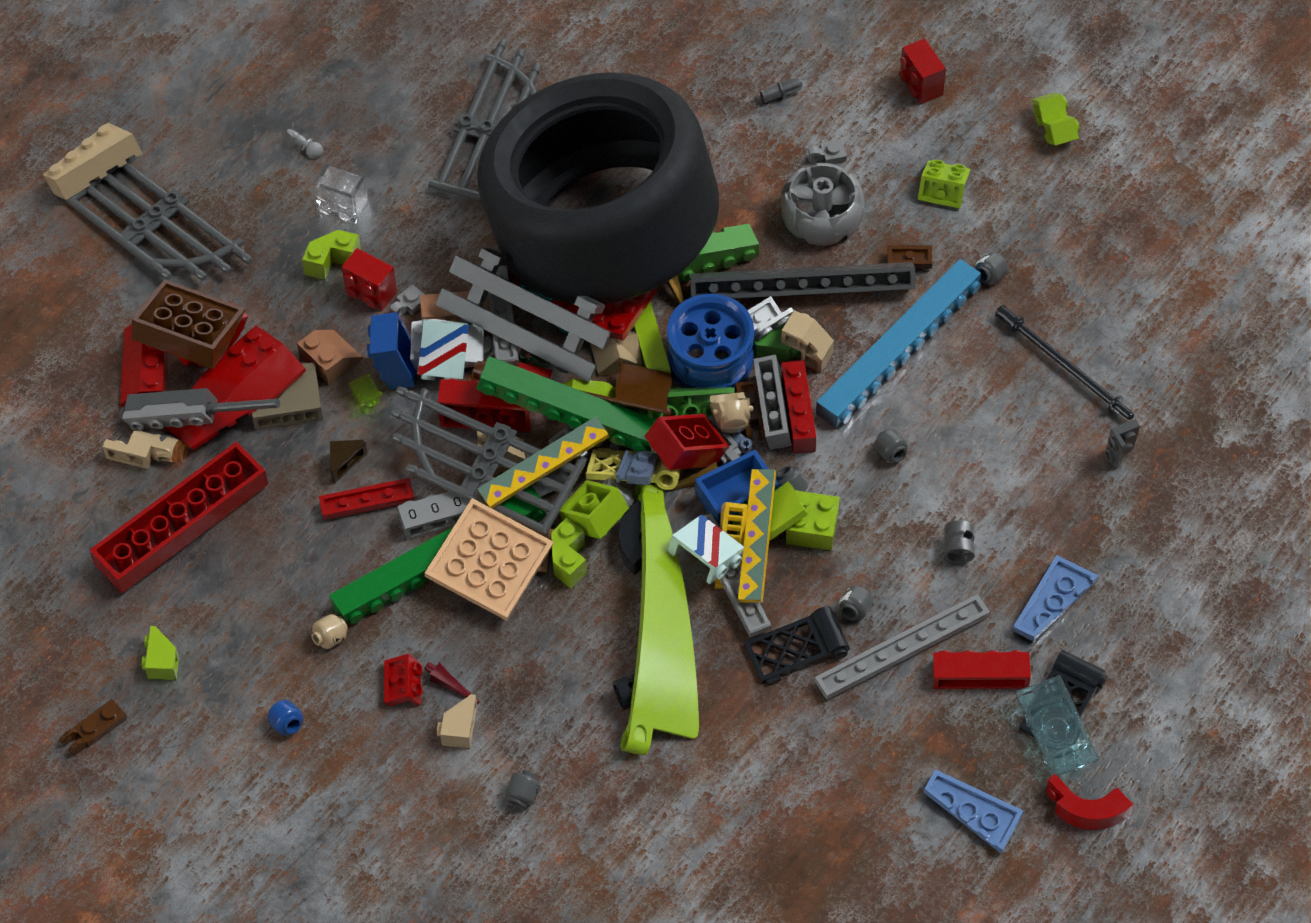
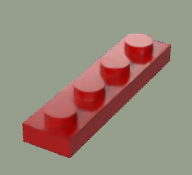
(366, 498)

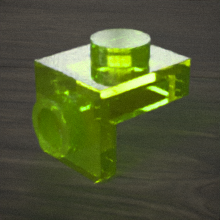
(365, 391)

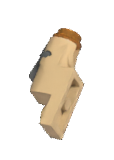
(145, 447)

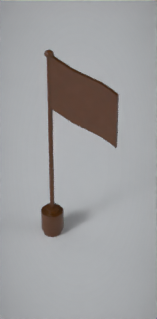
(635, 387)

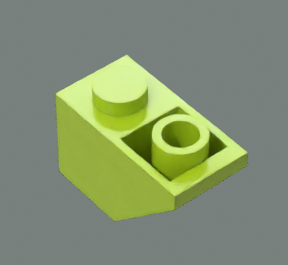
(161, 656)

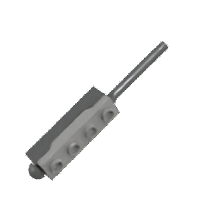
(181, 408)

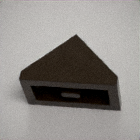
(345, 456)

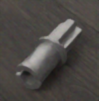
(781, 89)

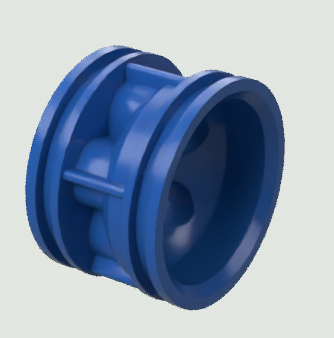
(711, 318)

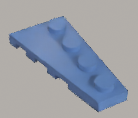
(1053, 596)
(979, 811)

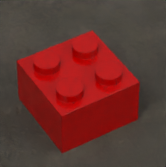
(922, 71)
(369, 279)

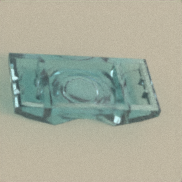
(1056, 726)

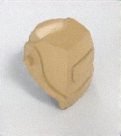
(731, 411)

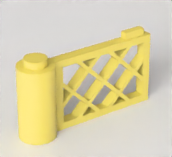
(663, 477)

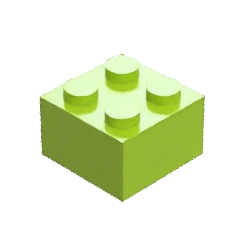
(594, 508)
(817, 527)

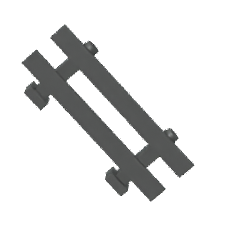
(485, 280)

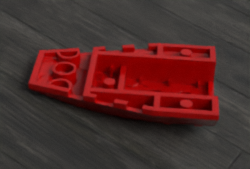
(249, 370)

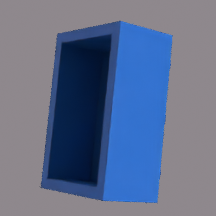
(391, 350)
(728, 484)

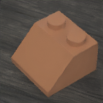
(329, 352)

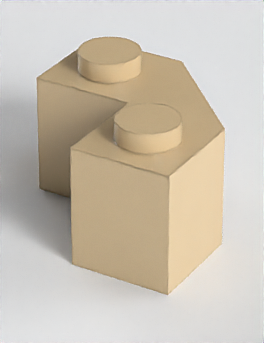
(810, 338)

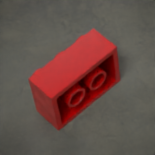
(686, 441)

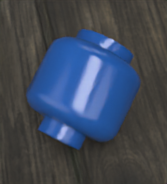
(285, 717)

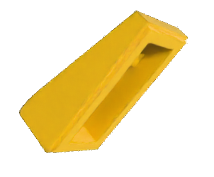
(741, 519)

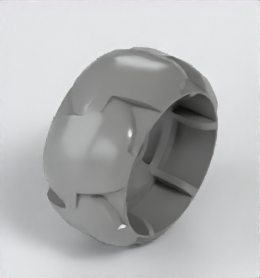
(824, 186)

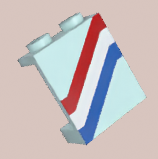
(442, 349)
(708, 545)

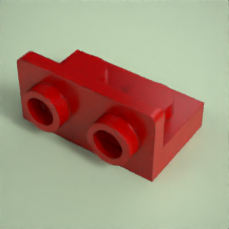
(402, 680)

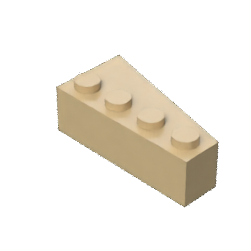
(91, 160)

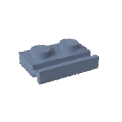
(637, 467)

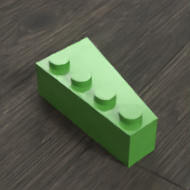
(724, 251)

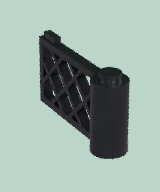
(827, 637)
(1080, 675)

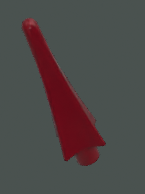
(441, 676)

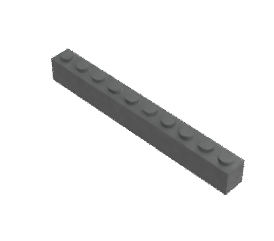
(805, 280)

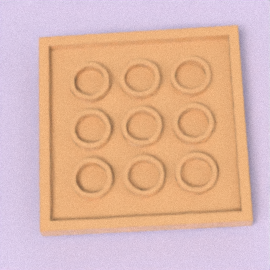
(489, 559)

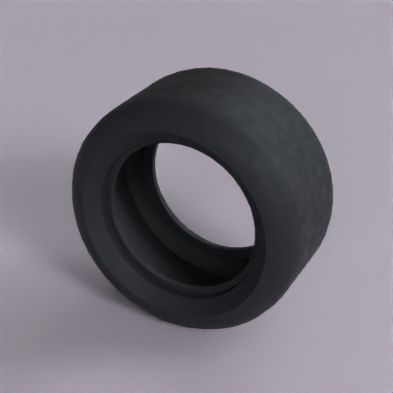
(583, 129)

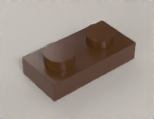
(917, 254)

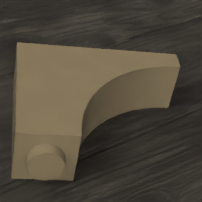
(297, 404)

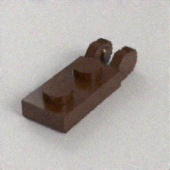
(751, 391)
(94, 727)

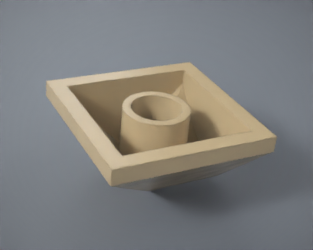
(616, 352)

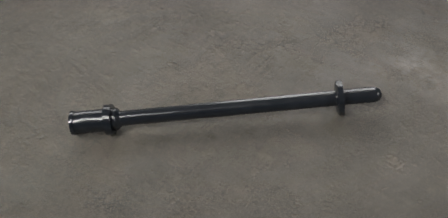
(1016, 323)

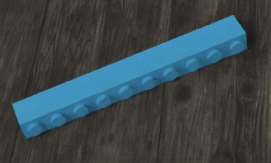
(898, 344)

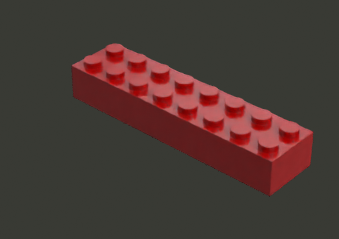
(179, 517)

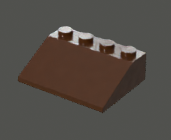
(187, 323)

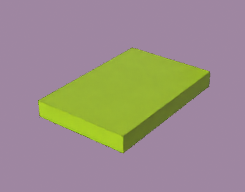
(786, 510)

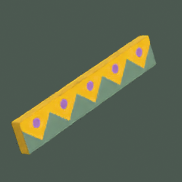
(543, 462)
(757, 536)

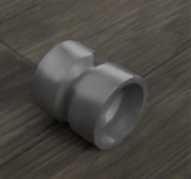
(959, 541)

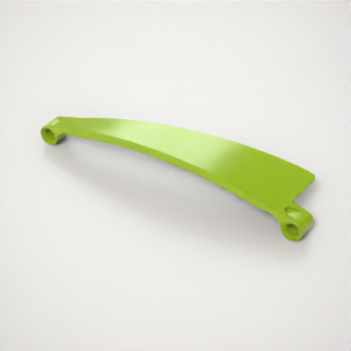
(665, 662)

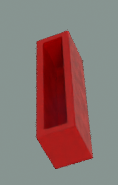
(798, 407)
(981, 670)

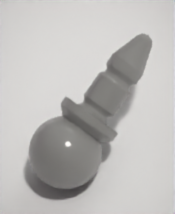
(313, 149)

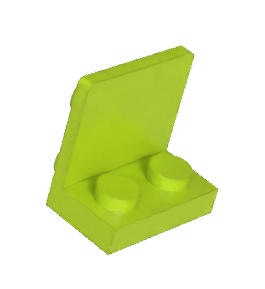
(943, 183)

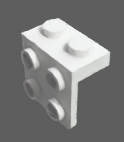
(767, 317)

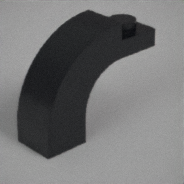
(630, 537)

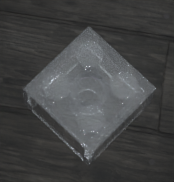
(340, 193)

